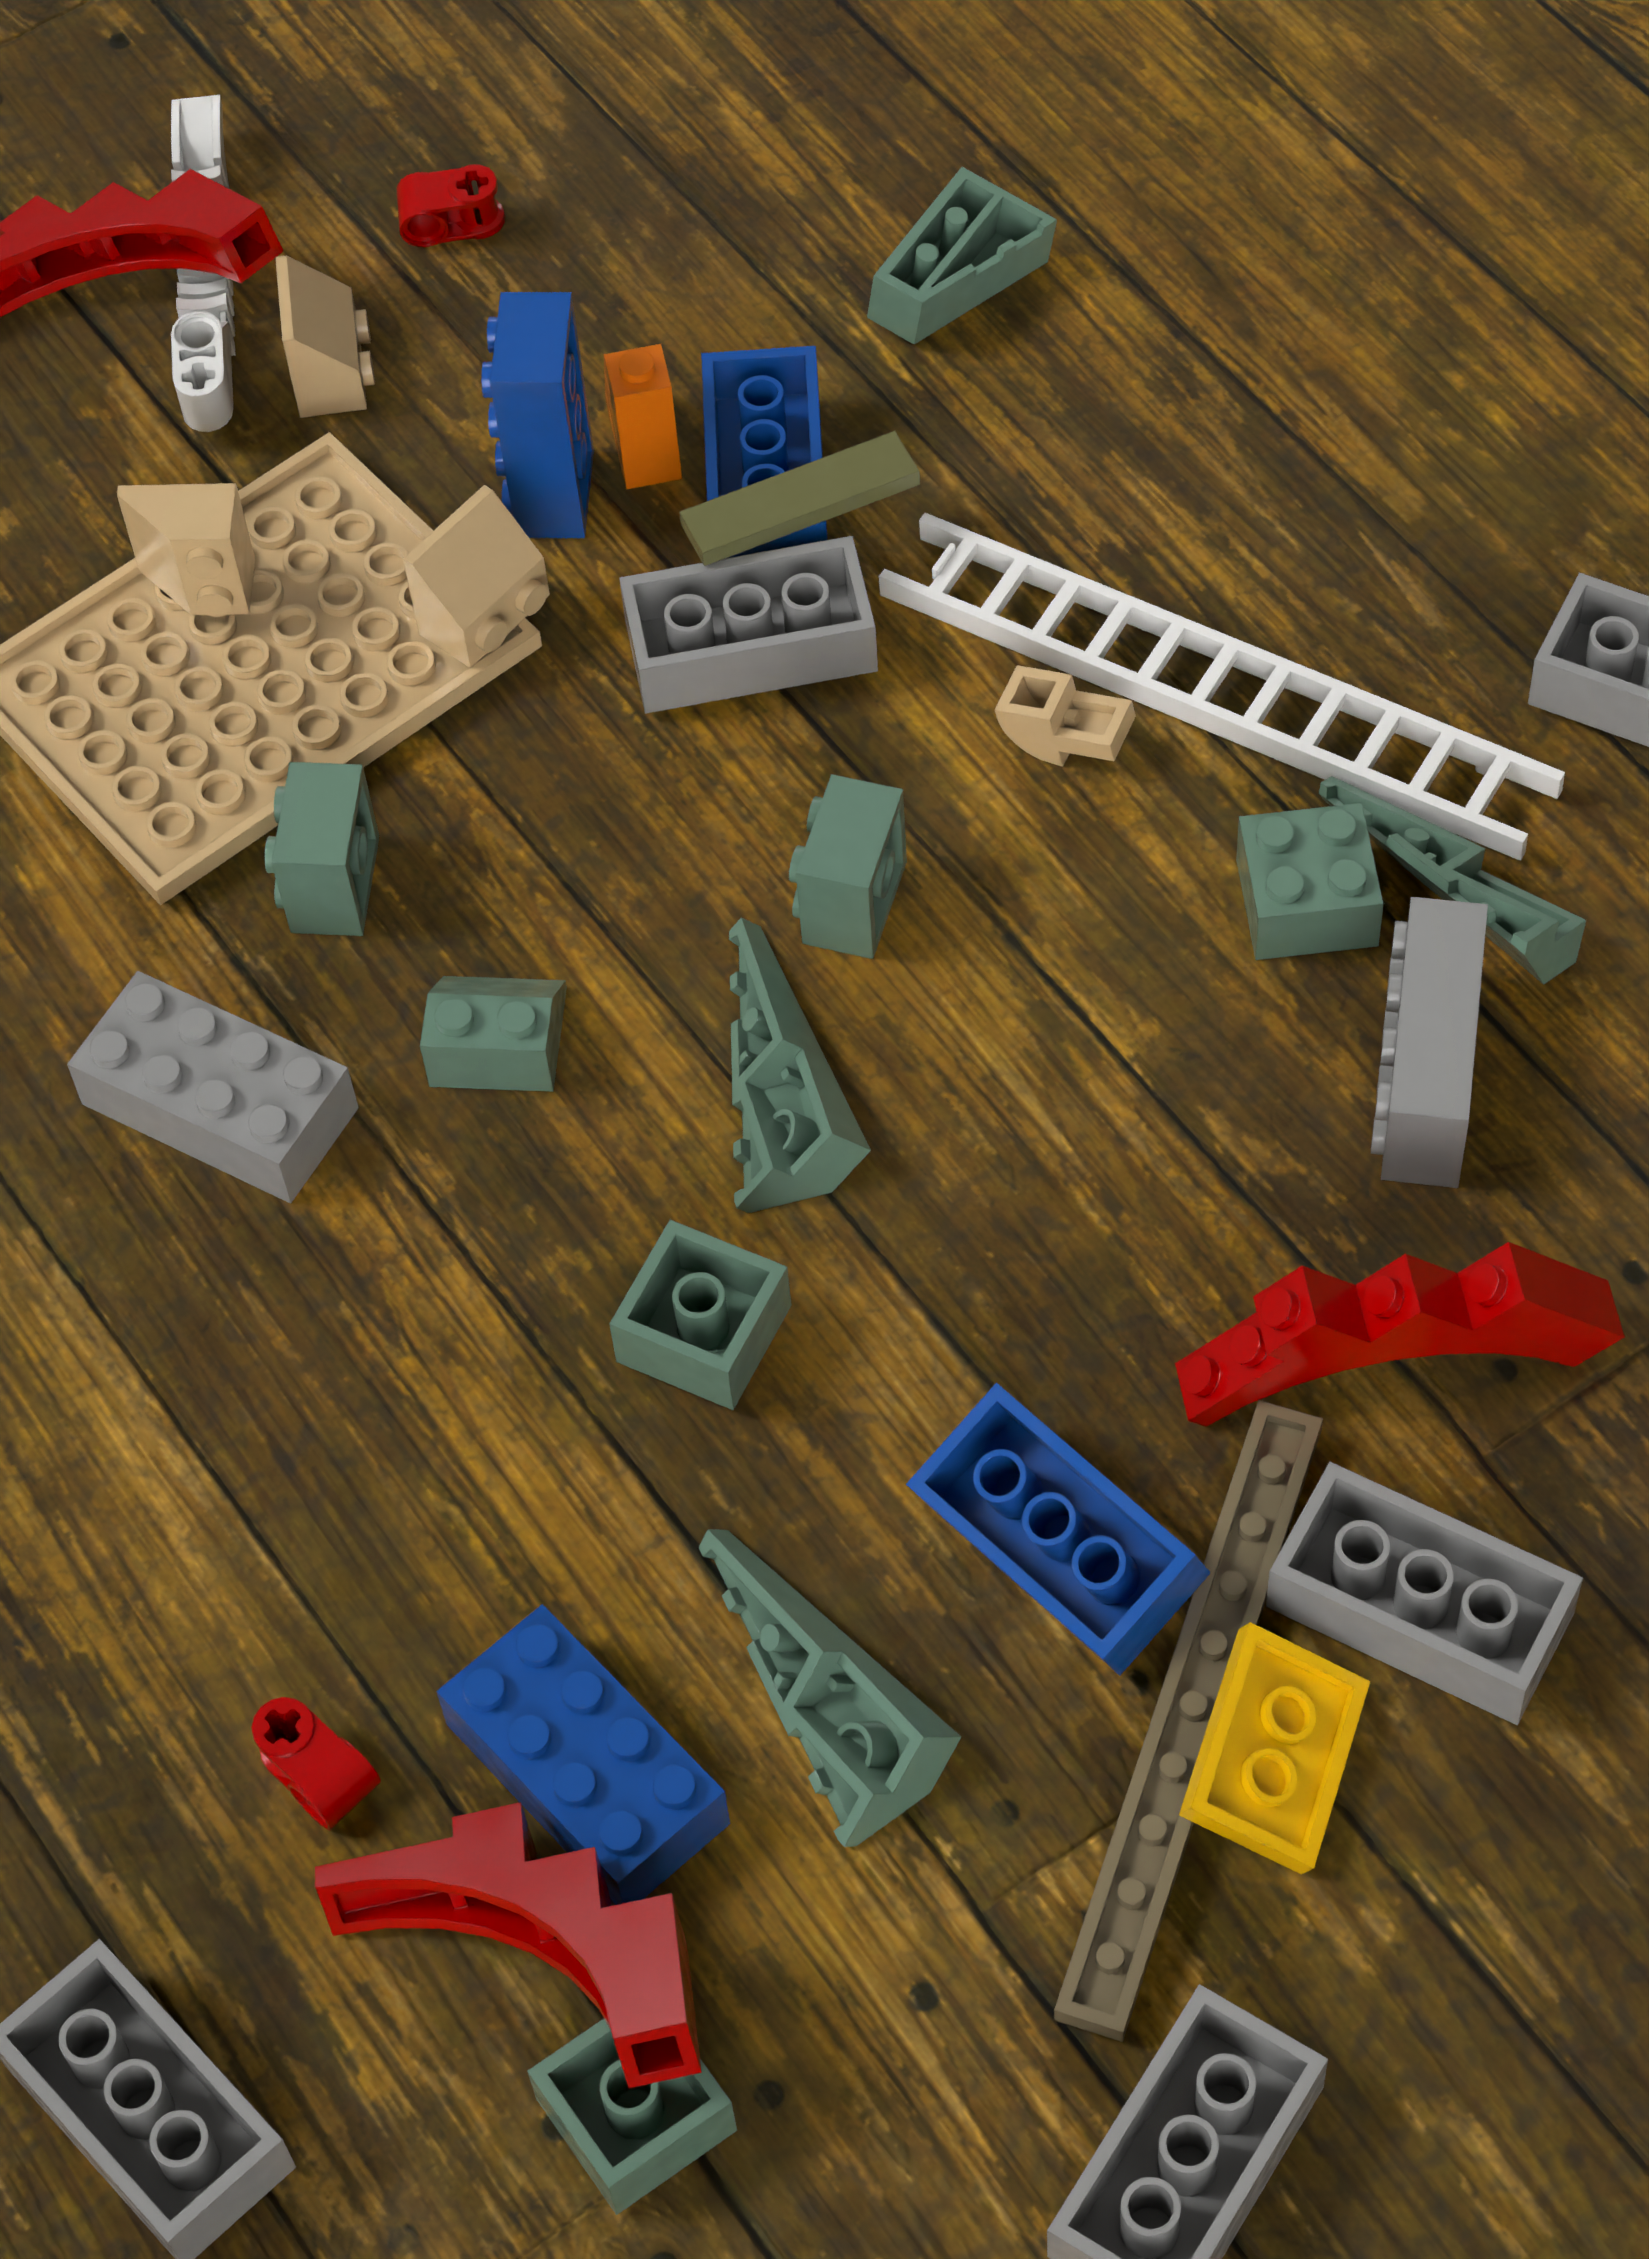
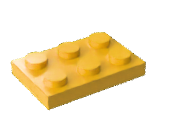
(1275, 1748)

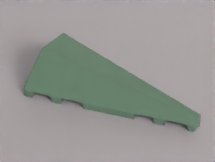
(1521, 924)
(794, 1114)
(860, 1727)

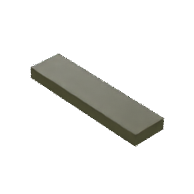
(799, 498)

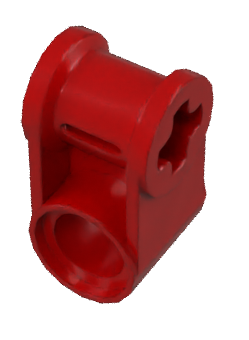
(443, 205)
(318, 1767)

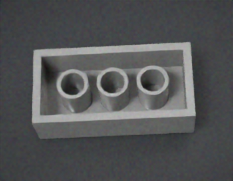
(749, 624)
(1597, 660)
(1429, 1042)
(214, 1086)
(1423, 1592)
(142, 2102)
(1192, 2140)

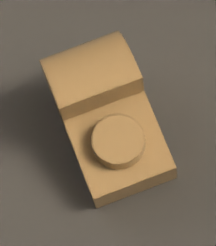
(1053, 719)

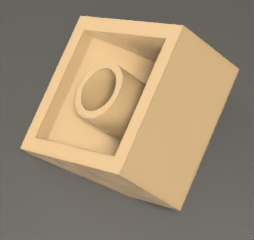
(323, 340)
(192, 544)
(475, 579)

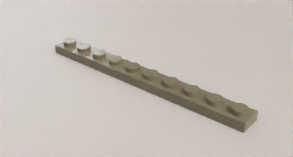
(1149, 1832)

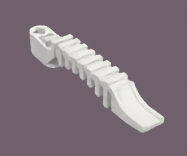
(205, 327)

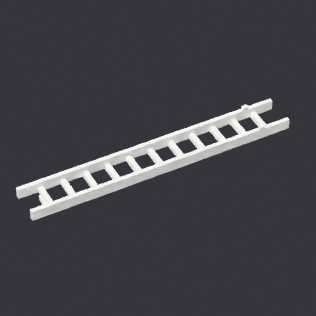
(1228, 652)

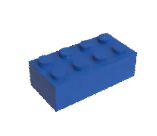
(539, 413)
(761, 423)
(1059, 1528)
(584, 1755)

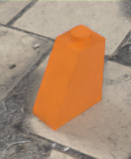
(642, 415)

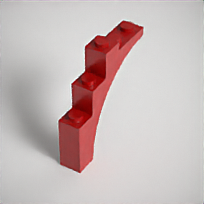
(117, 231)
(1406, 1310)
(556, 1907)

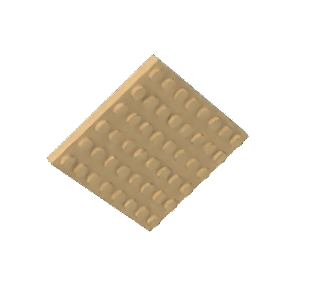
(186, 723)

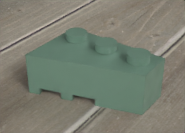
(958, 256)

